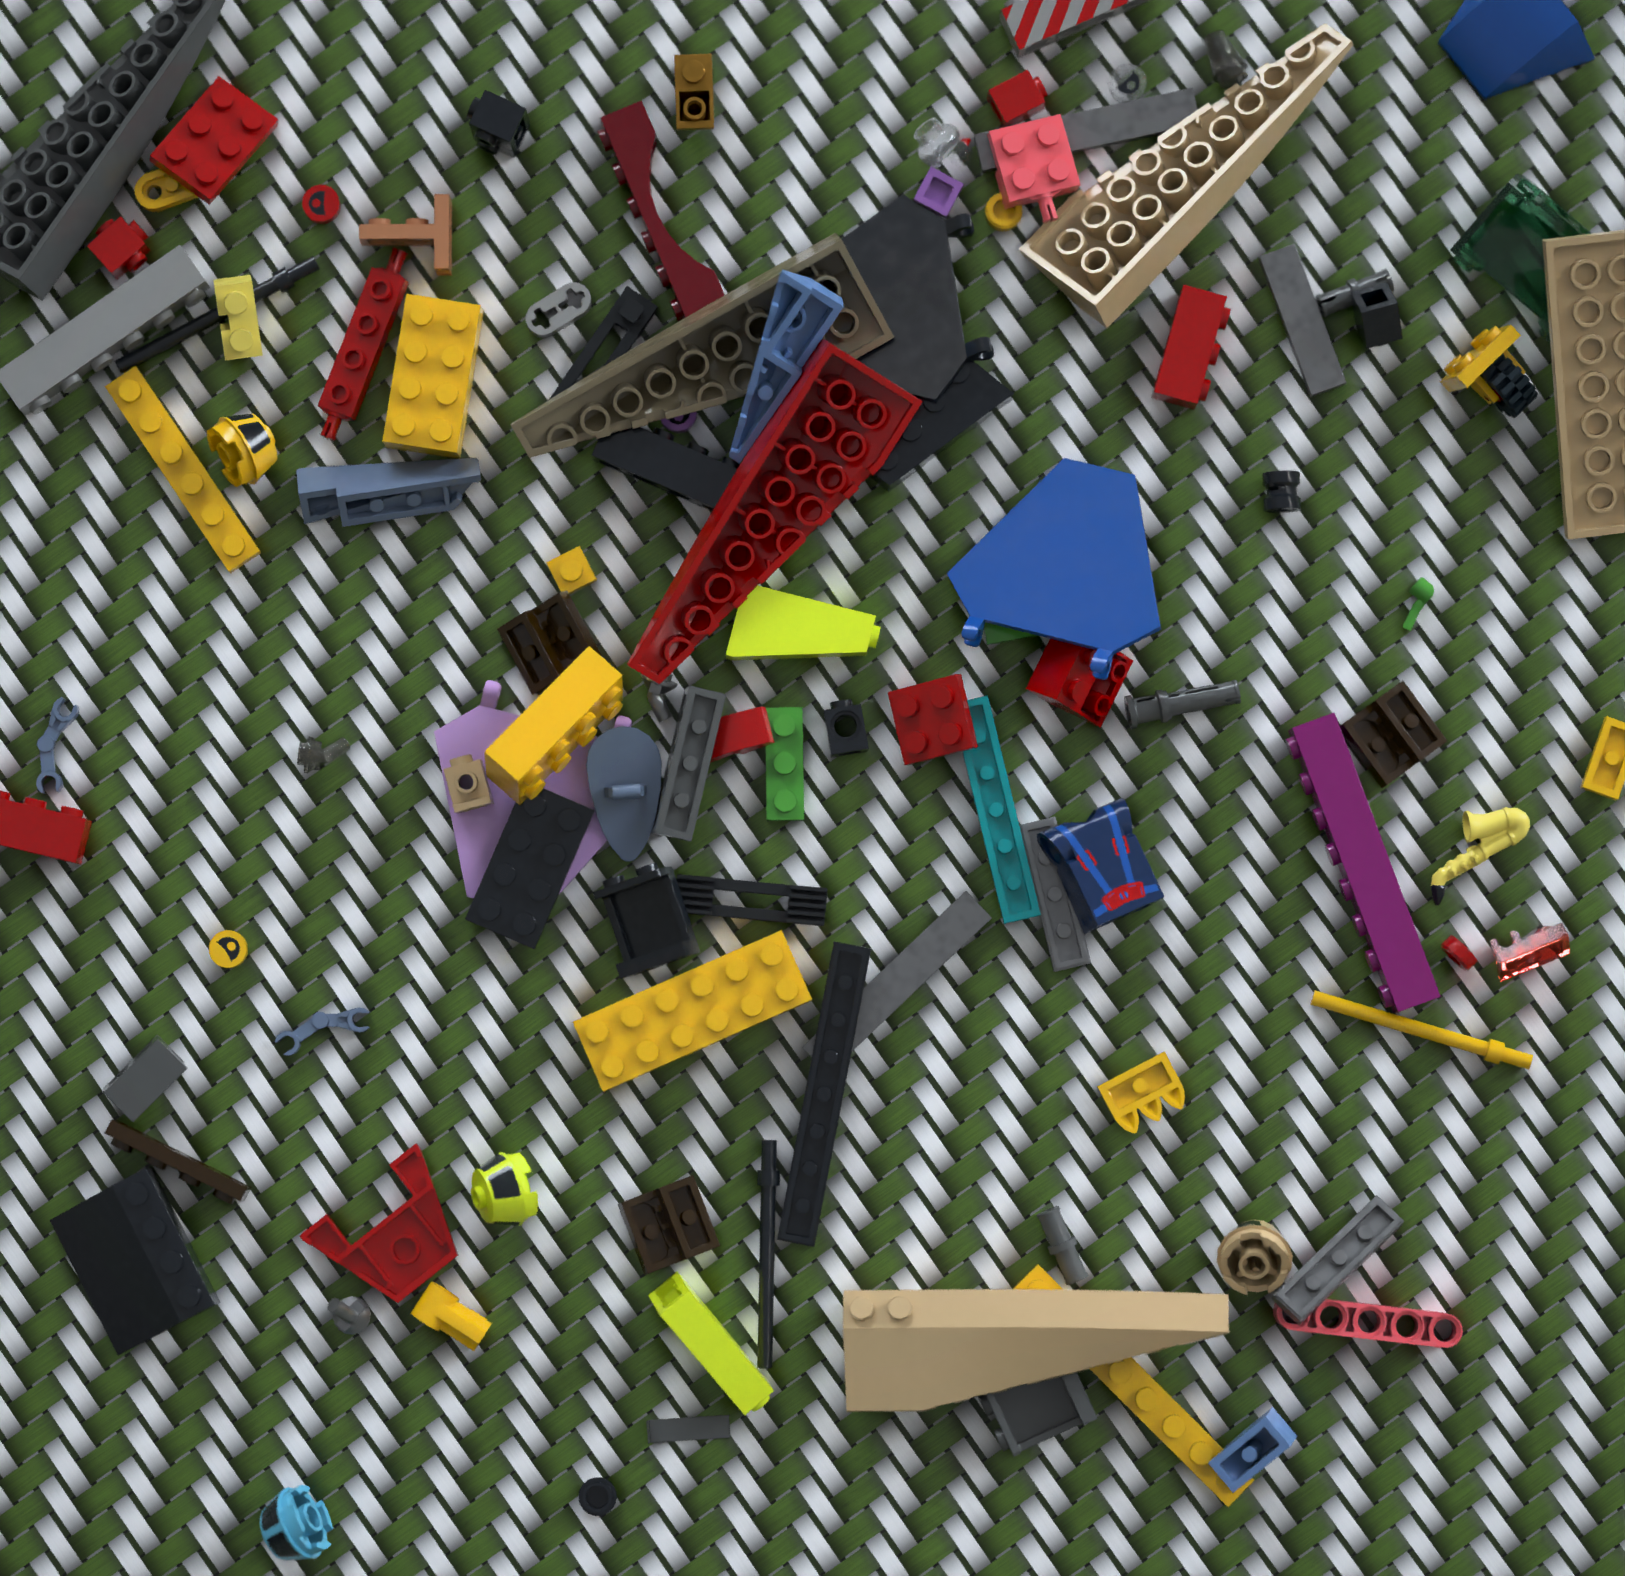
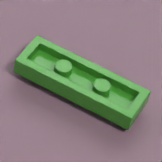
(785, 765)

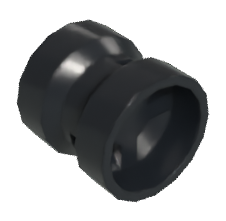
(1281, 491)

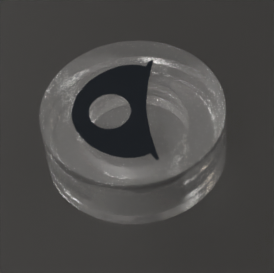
(1127, 83)

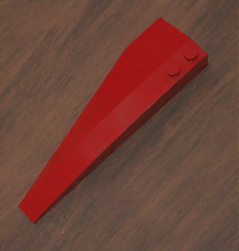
(802, 466)

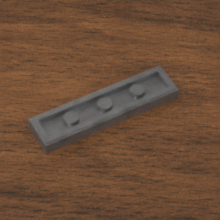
(1302, 320)
(1060, 924)
(1337, 1260)

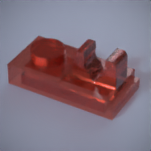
(1538, 949)

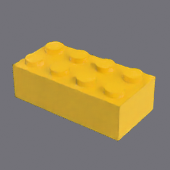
(433, 376)
(555, 726)

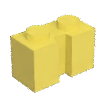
(237, 301)

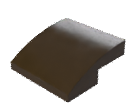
(547, 640)
(1392, 734)
(668, 1225)

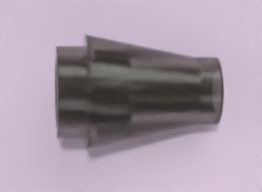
(1224, 60)

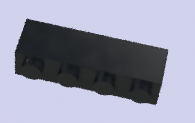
(666, 464)

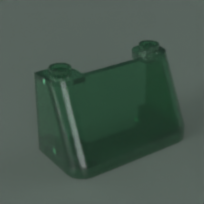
(1510, 245)

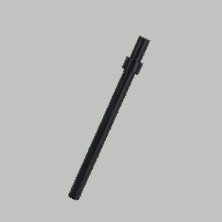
(281, 281)
(768, 1179)

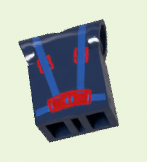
(1101, 866)

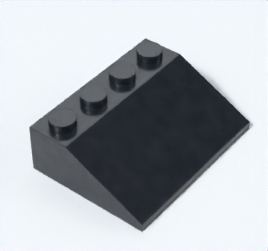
(134, 1260)

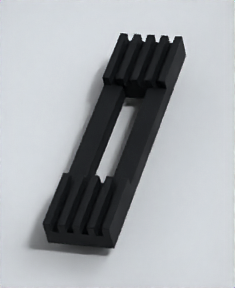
(630, 313)
(805, 903)

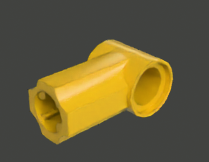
(444, 1312)

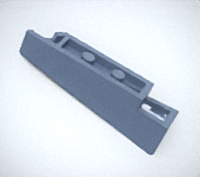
(384, 489)

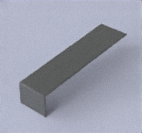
(688, 1428)

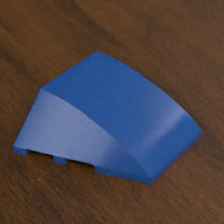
(1513, 42)

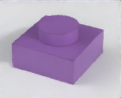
(938, 192)

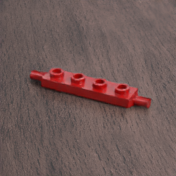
(363, 344)

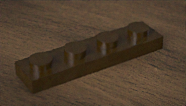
(191, 1169)

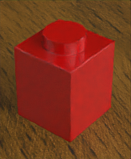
(1017, 98)

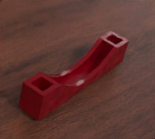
(633, 144)

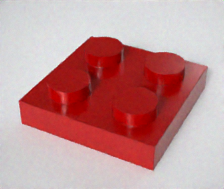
(932, 719)

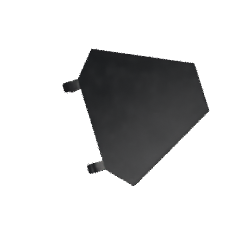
(912, 279)

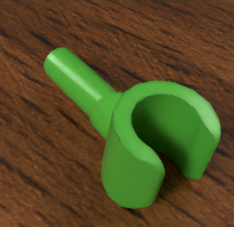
(1423, 592)

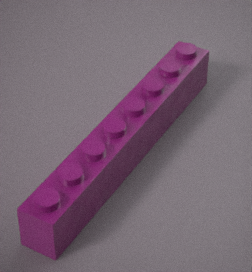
(1363, 863)

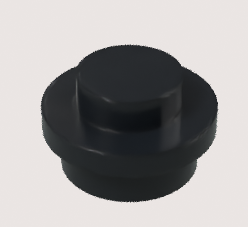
(597, 1496)

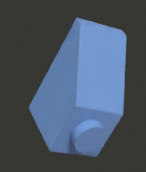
(1253, 1449)

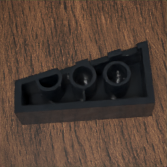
(940, 424)

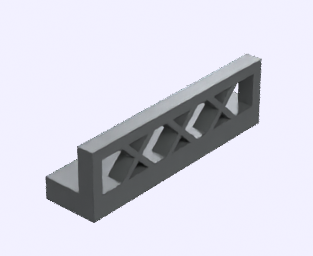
(688, 763)

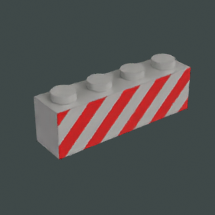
(1043, 22)

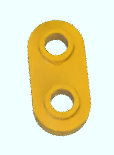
(172, 191)

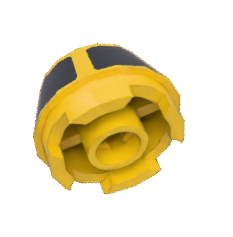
(243, 447)

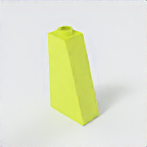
(792, 626)
(711, 1344)

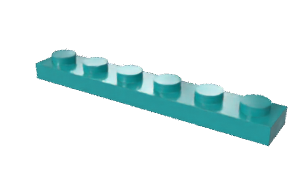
(999, 818)

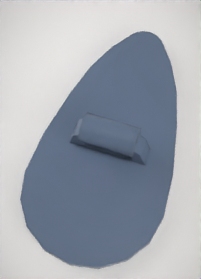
(625, 787)

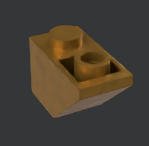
(694, 91)

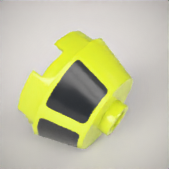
(503, 1191)

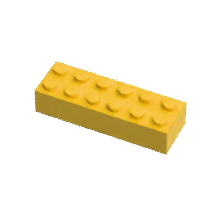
(692, 1011)

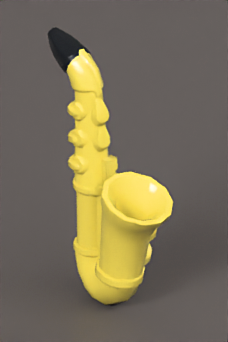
(1494, 830)

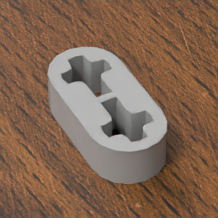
(563, 317)

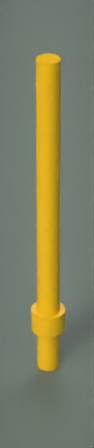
(1493, 1050)

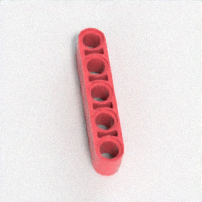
(1385, 1327)

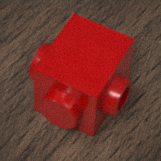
(120, 246)

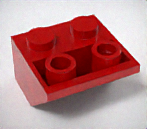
(1068, 683)

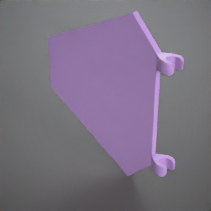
(481, 828)

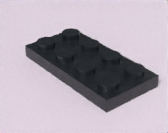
(530, 867)

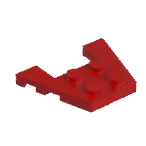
(402, 1247)

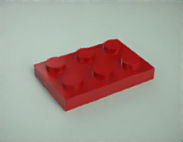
(214, 140)

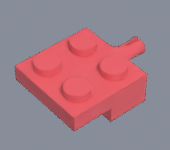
(1034, 164)

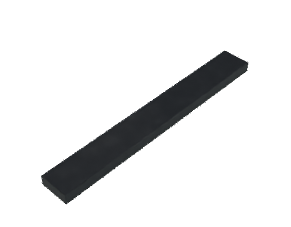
(824, 1094)

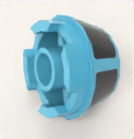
(295, 1525)

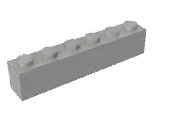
(102, 331)

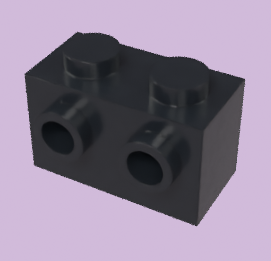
(498, 124)

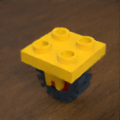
(1492, 371)

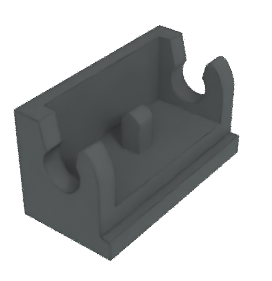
(144, 1078)

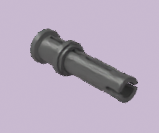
(1165, 705)

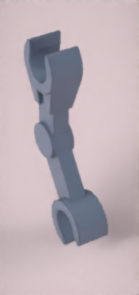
(47, 742)
(319, 1021)

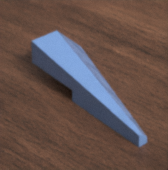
(794, 327)

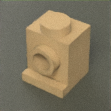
(475, 797)

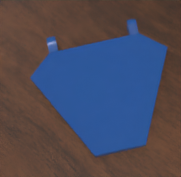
(1065, 565)

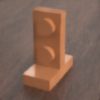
(416, 233)

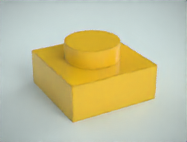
(571, 571)

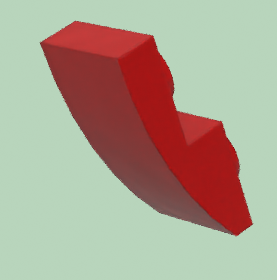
(742, 733)

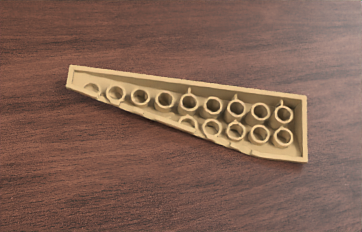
(1151, 208)
(964, 1343)

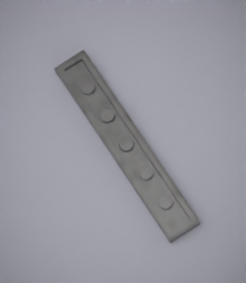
(1113, 123)
(916, 965)

